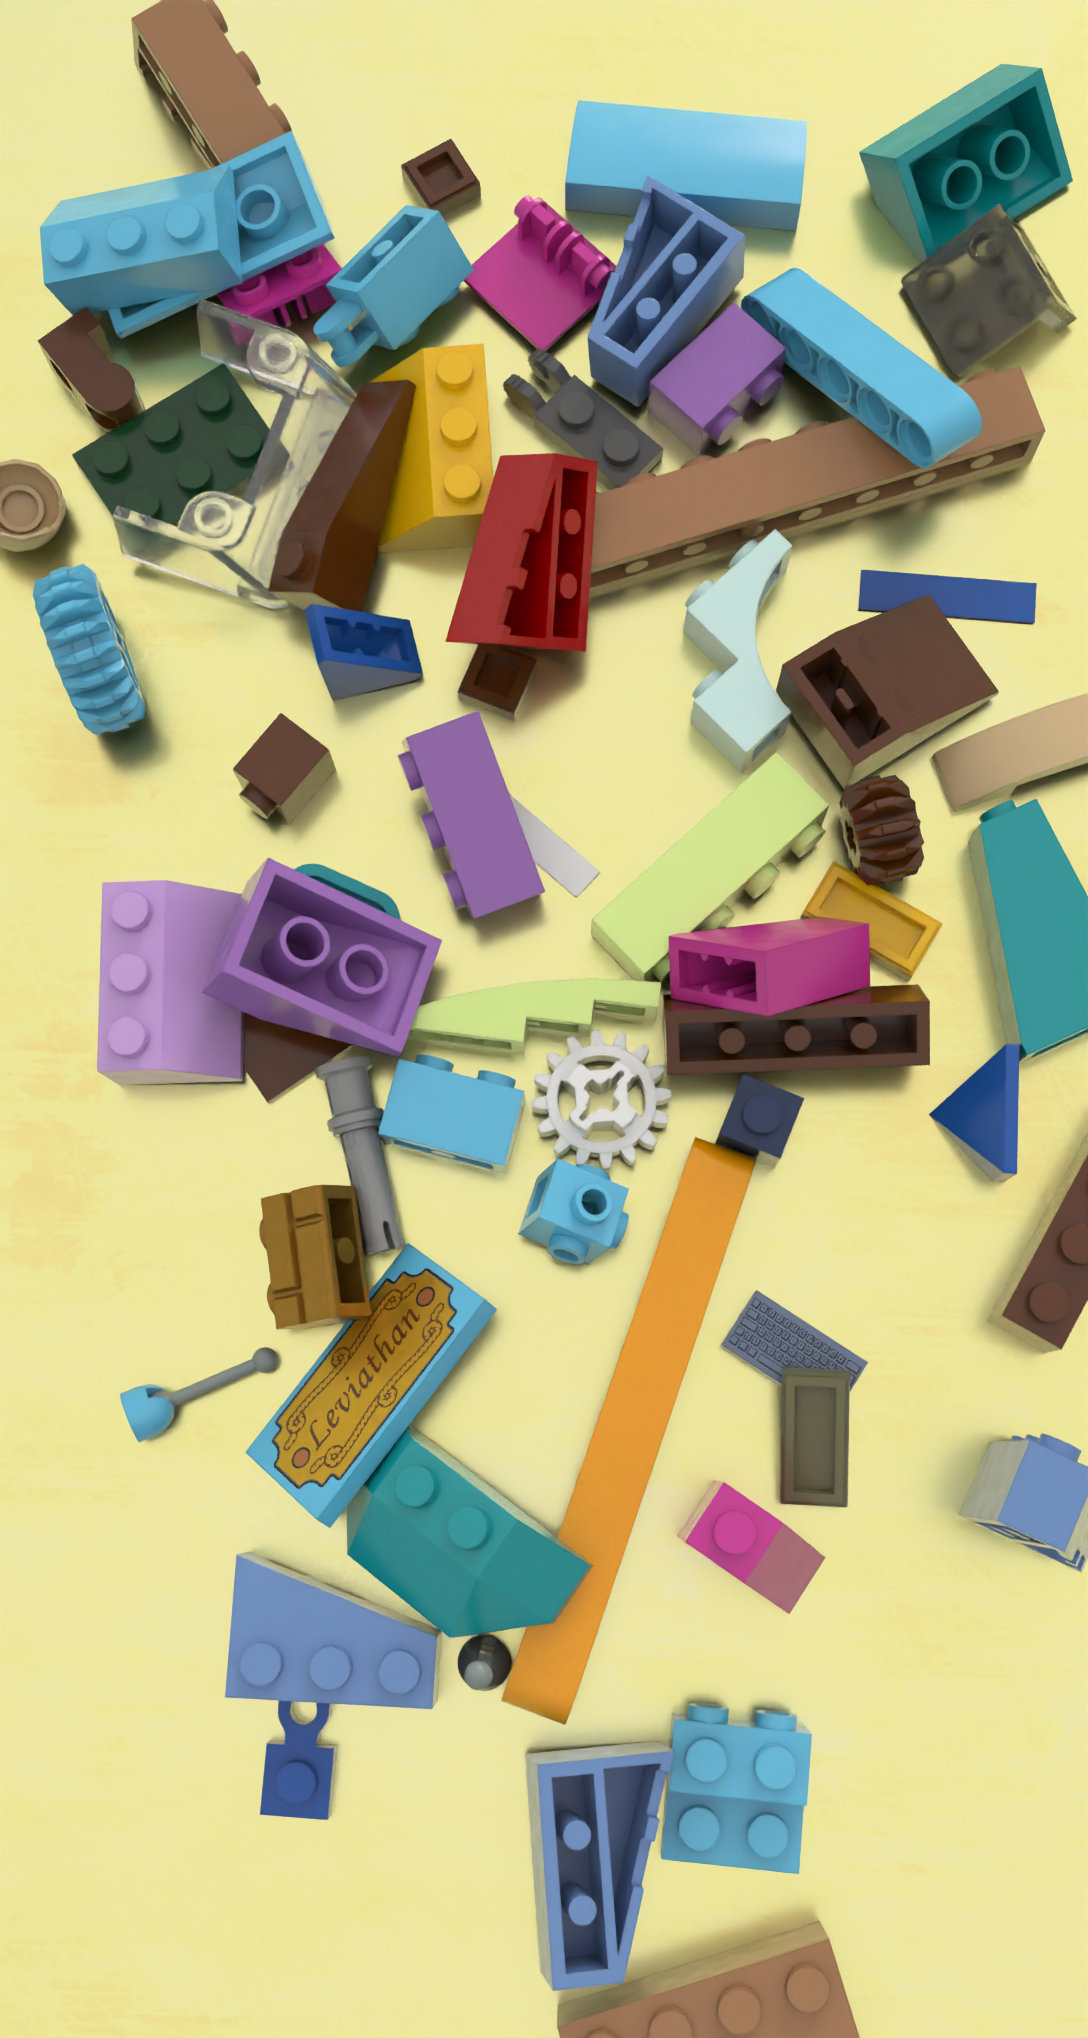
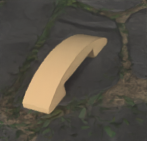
(1014, 753)

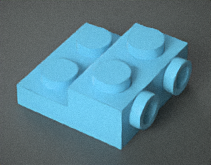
(736, 1789)

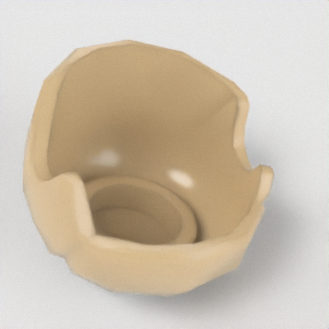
(29, 506)

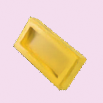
(896, 929)

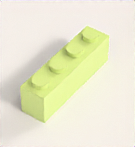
(712, 868)

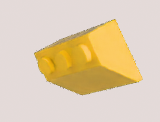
(444, 451)

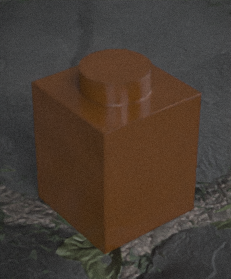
(283, 770)

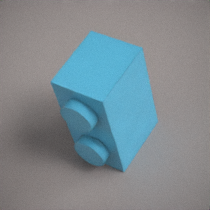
(453, 1113)

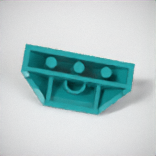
(457, 1545)

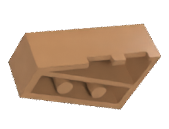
(205, 78)

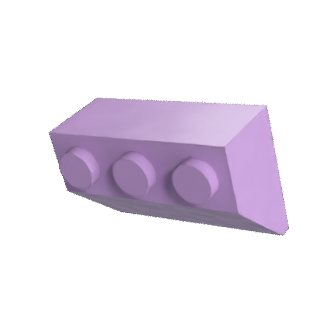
(153, 969)

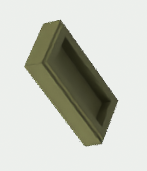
(815, 1437)

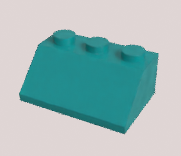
(967, 156)

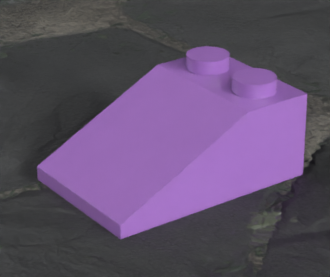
(321, 961)

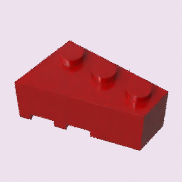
(531, 557)

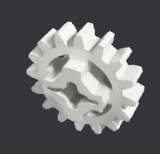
(580, 1081)

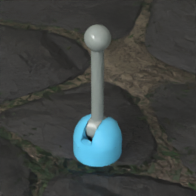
(152, 1407)

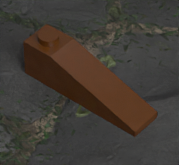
(338, 522)

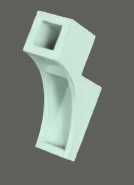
(738, 707)

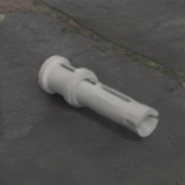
(357, 1124)

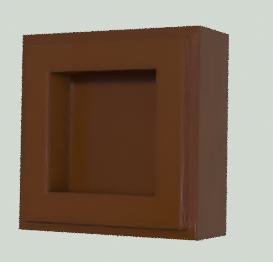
(441, 178)
(497, 680)

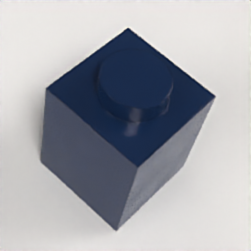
(759, 1120)

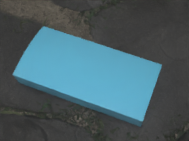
(725, 163)

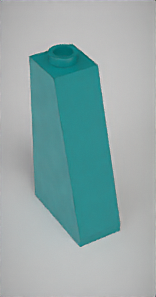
(1032, 927)

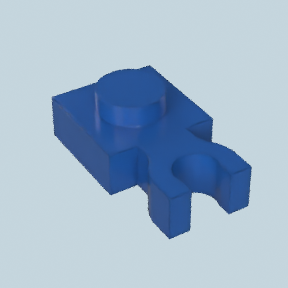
(300, 1769)

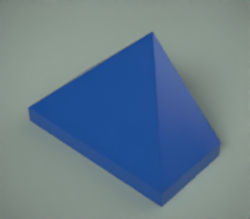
(361, 650)
(984, 1115)

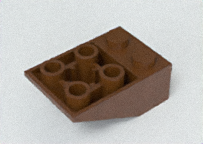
(882, 687)

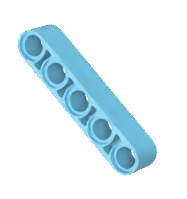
(865, 369)

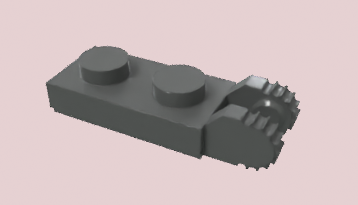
(584, 422)

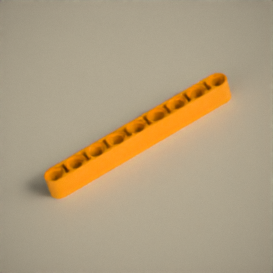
(634, 1421)

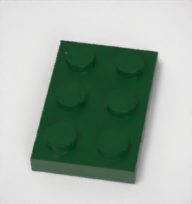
(177, 449)

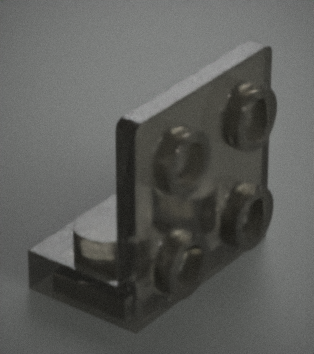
(985, 291)

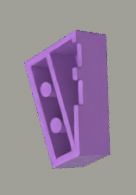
(470, 816)

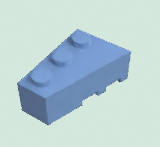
(664, 289)
(1034, 1496)
(323, 1645)

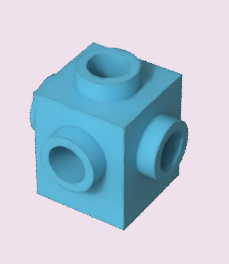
(575, 1212)

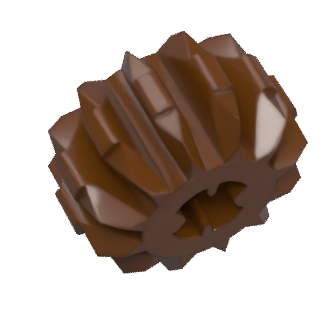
(881, 830)

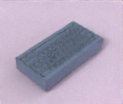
(775, 1338)

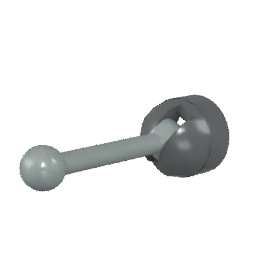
(483, 1668)

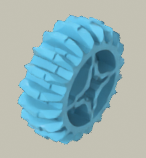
(88, 649)

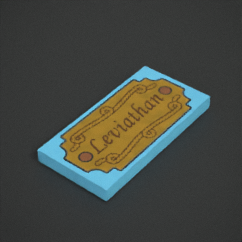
(370, 1384)

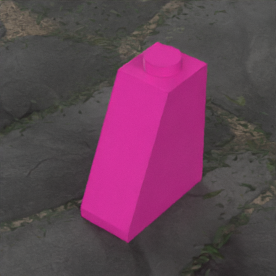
(770, 964)
(751, 1545)

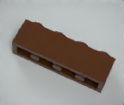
(846, 1031)
(1052, 1273)

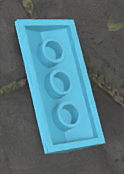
(276, 219)

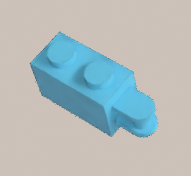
(393, 285)

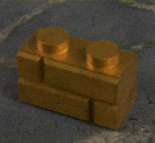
(314, 1257)

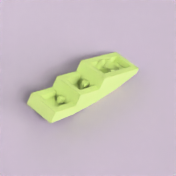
(503, 1014)

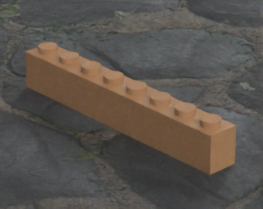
(793, 484)

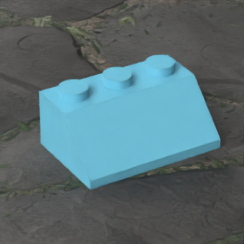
(143, 242)

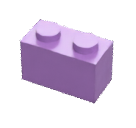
(717, 380)

